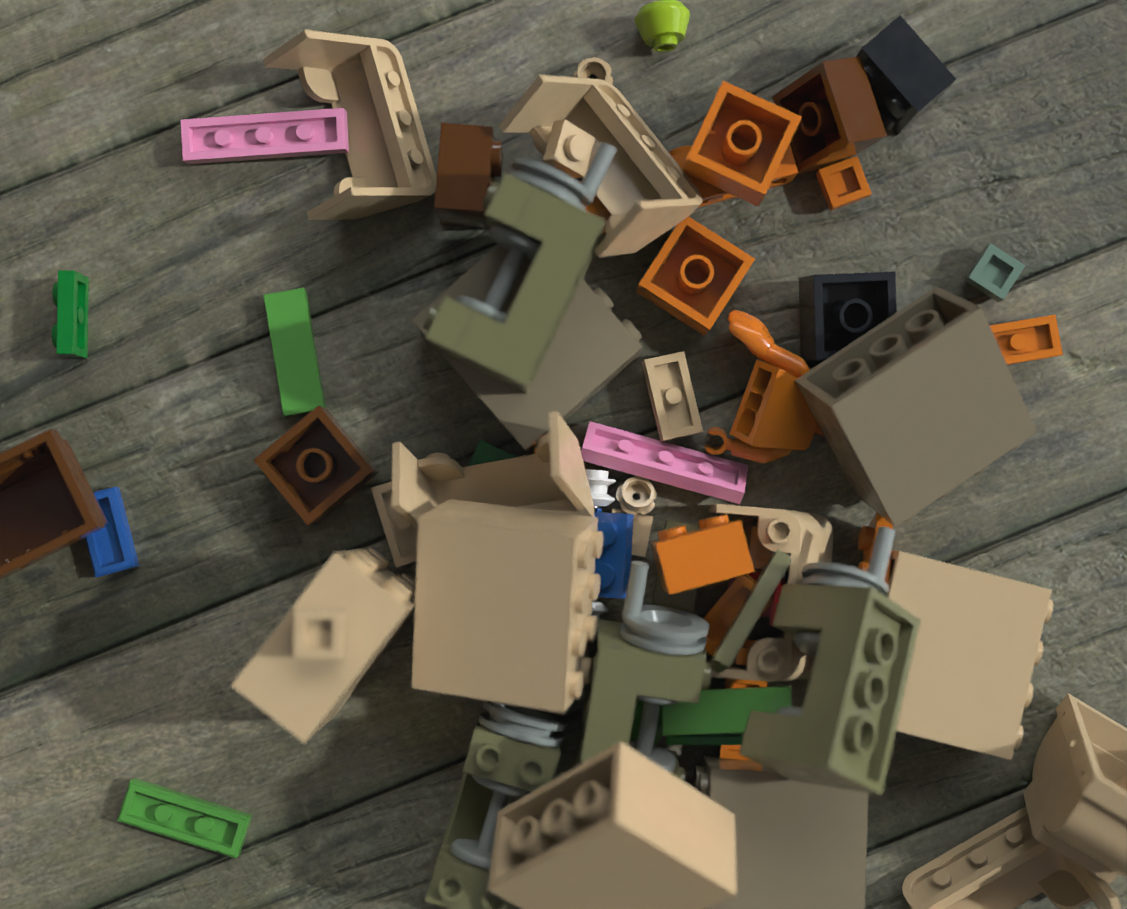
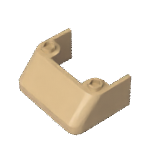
(384, 128)
(643, 183)
(545, 481)
(809, 541)
(1002, 872)

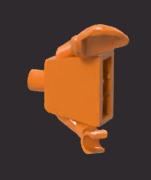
(772, 410)

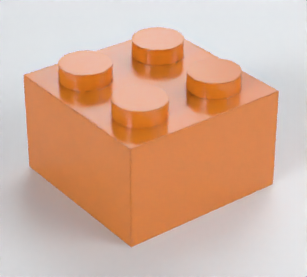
(741, 143)
(694, 275)
(701, 555)

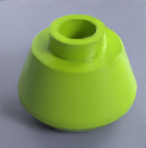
(662, 24)

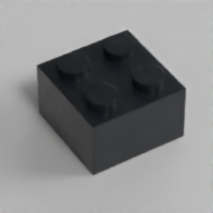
(903, 75)
(842, 309)

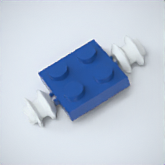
(616, 552)

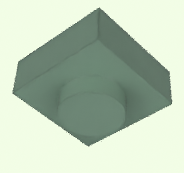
(994, 272)

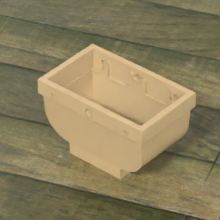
(1082, 790)

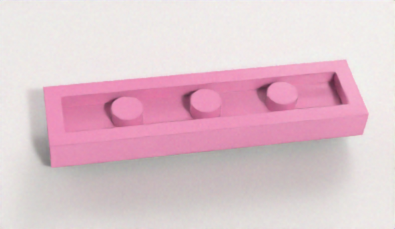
(264, 136)
(664, 462)

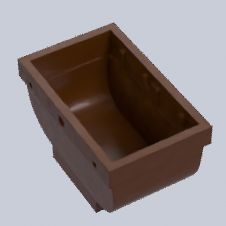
(43, 502)

